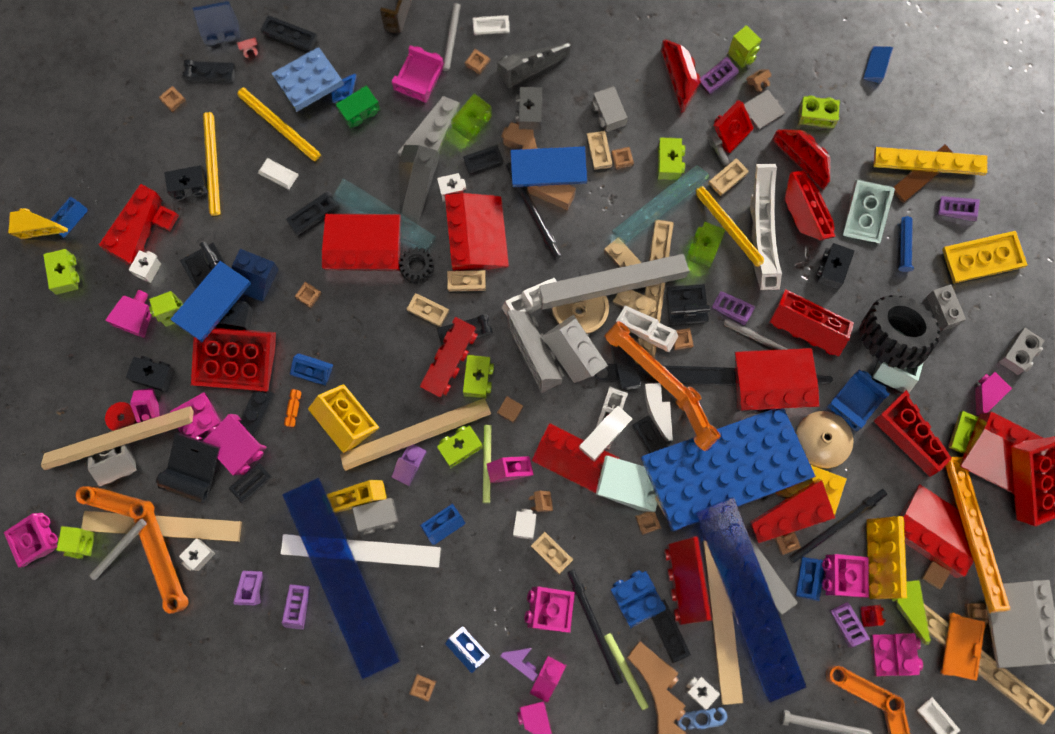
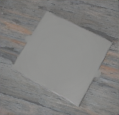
(764, 109)

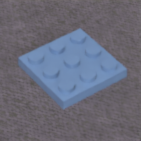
(307, 79)

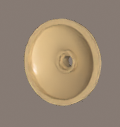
(593, 313)
(818, 450)

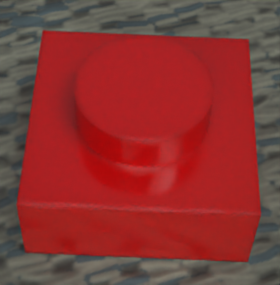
(165, 218)

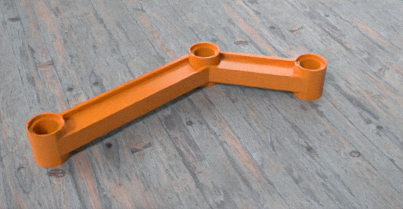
(686, 398)
(150, 537)
(873, 694)

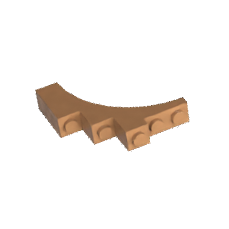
(524, 139)
(658, 678)

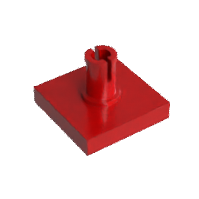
(733, 126)

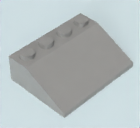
(533, 350)
(1028, 629)

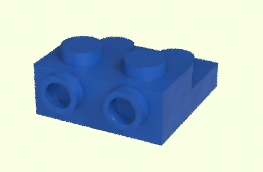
(637, 598)

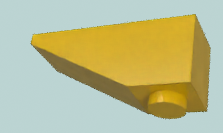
(26, 224)
(357, 495)

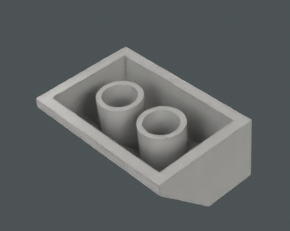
(574, 350)

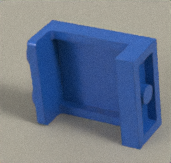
(858, 399)

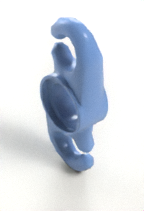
(711, 722)

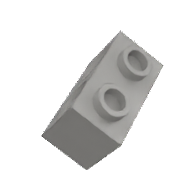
(1019, 349)

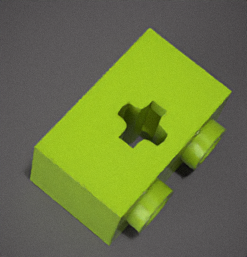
(744, 47)
(669, 168)
(61, 271)
(164, 307)
(474, 387)
(455, 455)

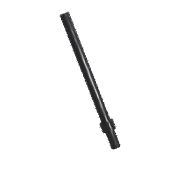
(549, 240)
(868, 504)
(579, 590)

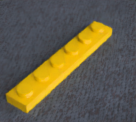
(930, 161)

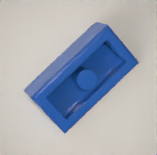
(878, 63)
(69, 214)
(311, 369)
(442, 524)
(810, 579)
(467, 649)

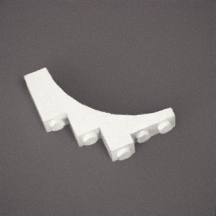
(763, 228)

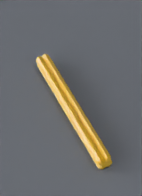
(277, 123)
(211, 164)
(731, 228)

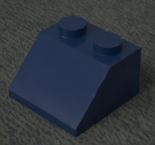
(217, 23)
(258, 271)

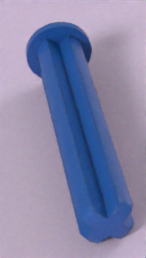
(906, 244)

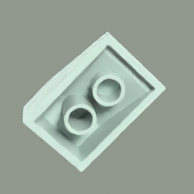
(868, 211)
(897, 378)
(627, 484)

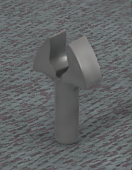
(715, 142)

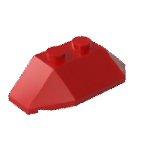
(681, 72)
(806, 154)
(808, 207)

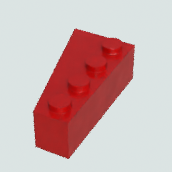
(132, 226)
(449, 357)
(913, 435)
(797, 512)

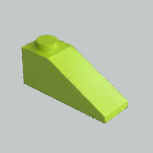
(913, 610)

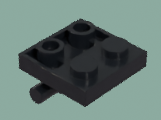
(201, 262)
(687, 304)

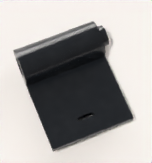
(189, 470)

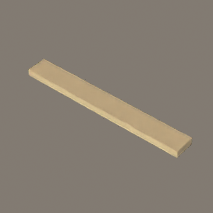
(659, 249)
(415, 434)
(117, 438)
(169, 526)
(723, 635)
(997, 677)

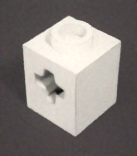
(447, 181)
(139, 266)
(524, 524)
(204, 555)
(710, 693)

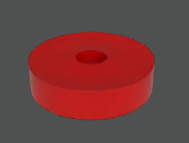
(115, 411)

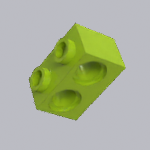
(819, 116)
(75, 542)

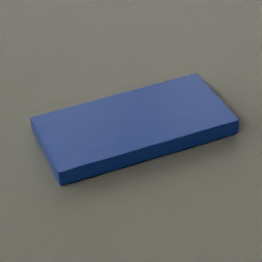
(548, 166)
(210, 301)

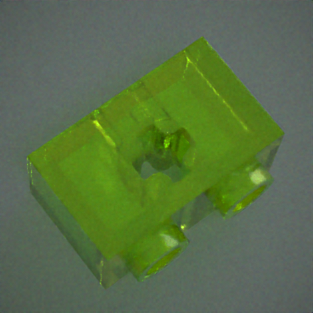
(473, 108)
(705, 255)

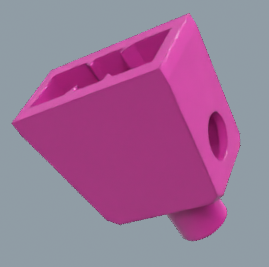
(131, 314)

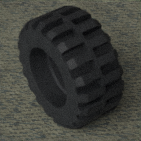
(891, 346)

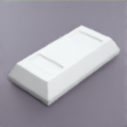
(491, 25)
(278, 173)
(937, 718)

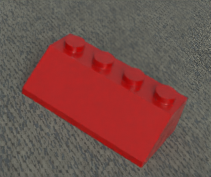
(812, 323)
(561, 454)

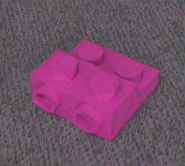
(204, 417)
(31, 539)
(846, 576)
(549, 609)
(896, 654)

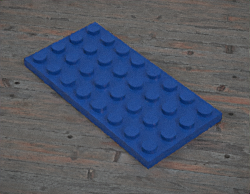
(744, 463)

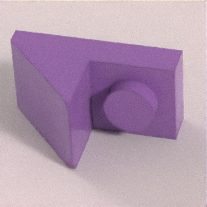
(408, 464)
(249, 588)
(516, 657)

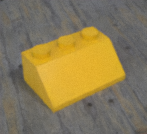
(342, 417)

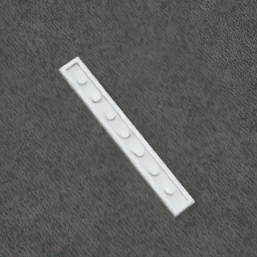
(374, 552)

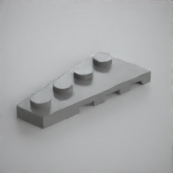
(435, 126)

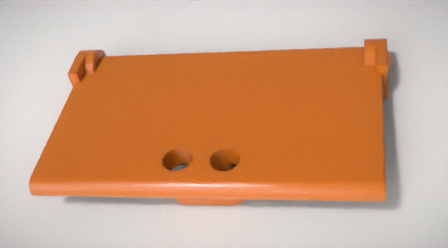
(960, 647)

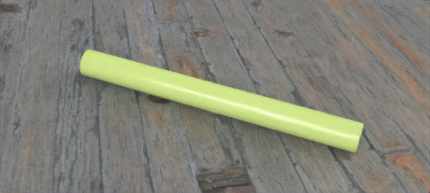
(486, 459)
(626, 671)

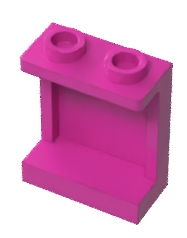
(418, 74)
(236, 445)

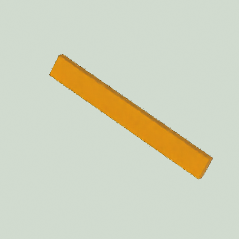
(977, 537)

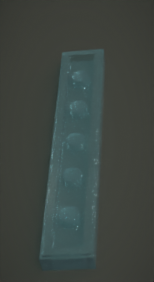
(660, 204)
(370, 205)

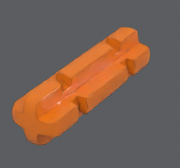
(292, 408)

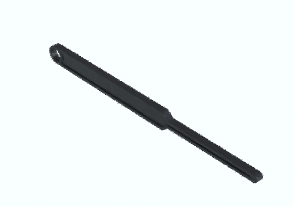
(692, 375)

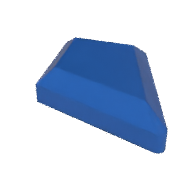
(345, 90)

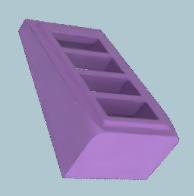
(727, 76)
(974, 203)
(736, 302)
(286, 622)
(843, 627)

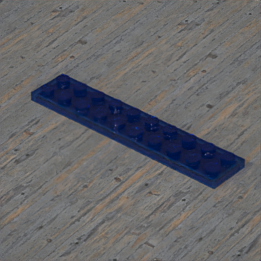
(341, 578)
(751, 599)

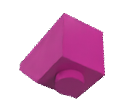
(989, 392)
(144, 405)
(509, 469)
(547, 679)
(534, 718)

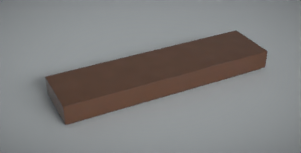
(916, 180)

